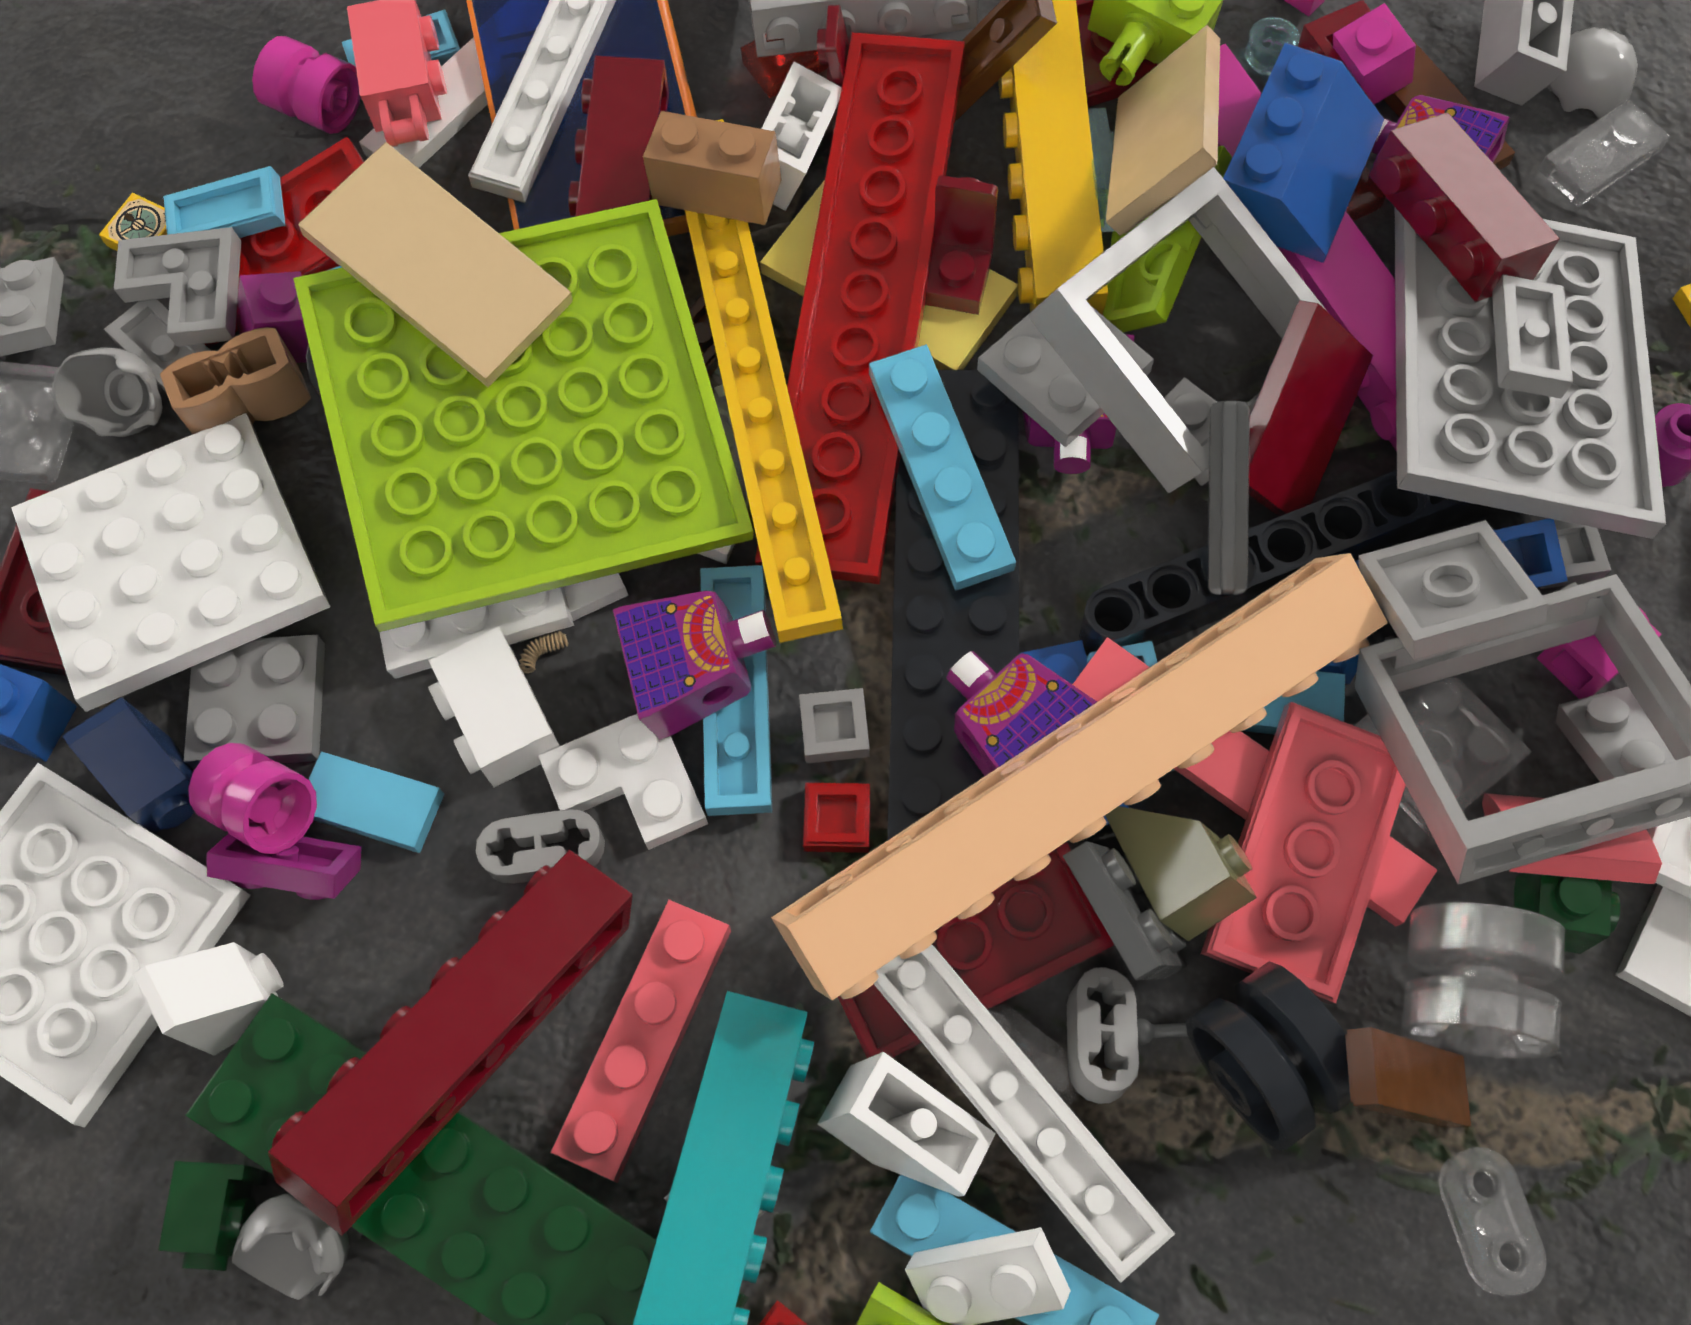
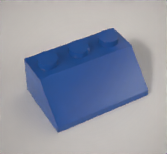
(1304, 151)

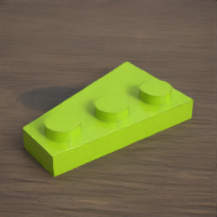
(1150, 285)

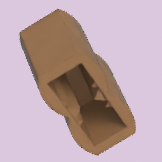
(244, 376)

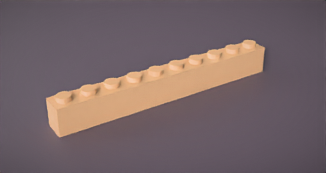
(1076, 776)

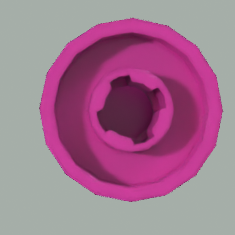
(306, 84)
(252, 797)

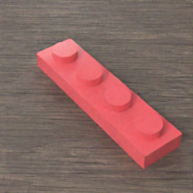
(641, 1041)

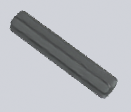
(1228, 498)

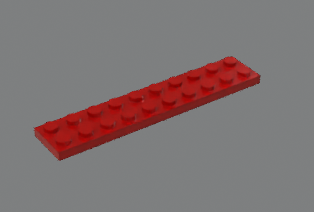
(869, 282)

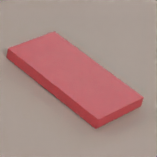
(1312, 850)

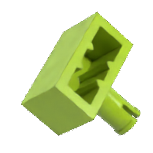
(1147, 30)

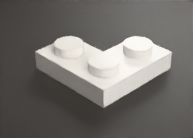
(628, 762)

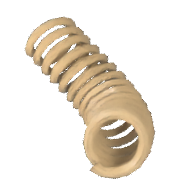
(541, 648)

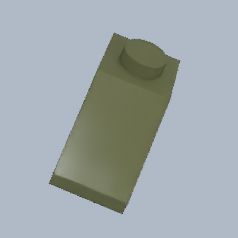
(1183, 868)

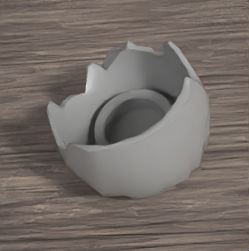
(1598, 72)
(107, 391)
(290, 1247)

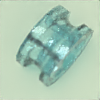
(1269, 30)

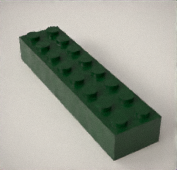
(464, 1208)

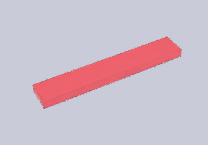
(1233, 777)

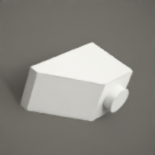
(208, 994)
(906, 1125)

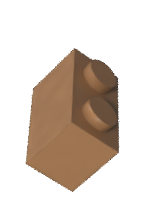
(713, 167)

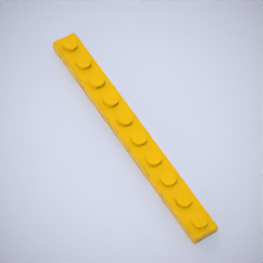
(764, 429)

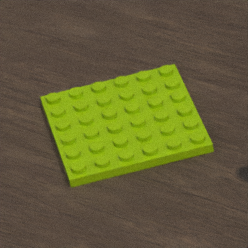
(559, 472)

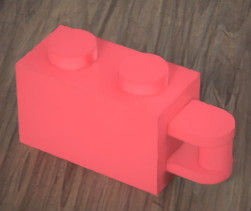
(396, 68)

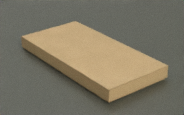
(1165, 132)
(436, 263)

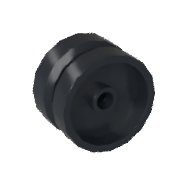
(1273, 1054)

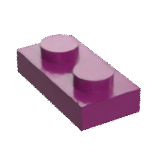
(310, 867)

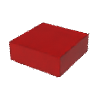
(837, 817)

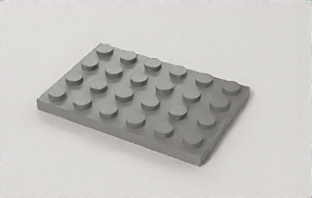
(1519, 451)

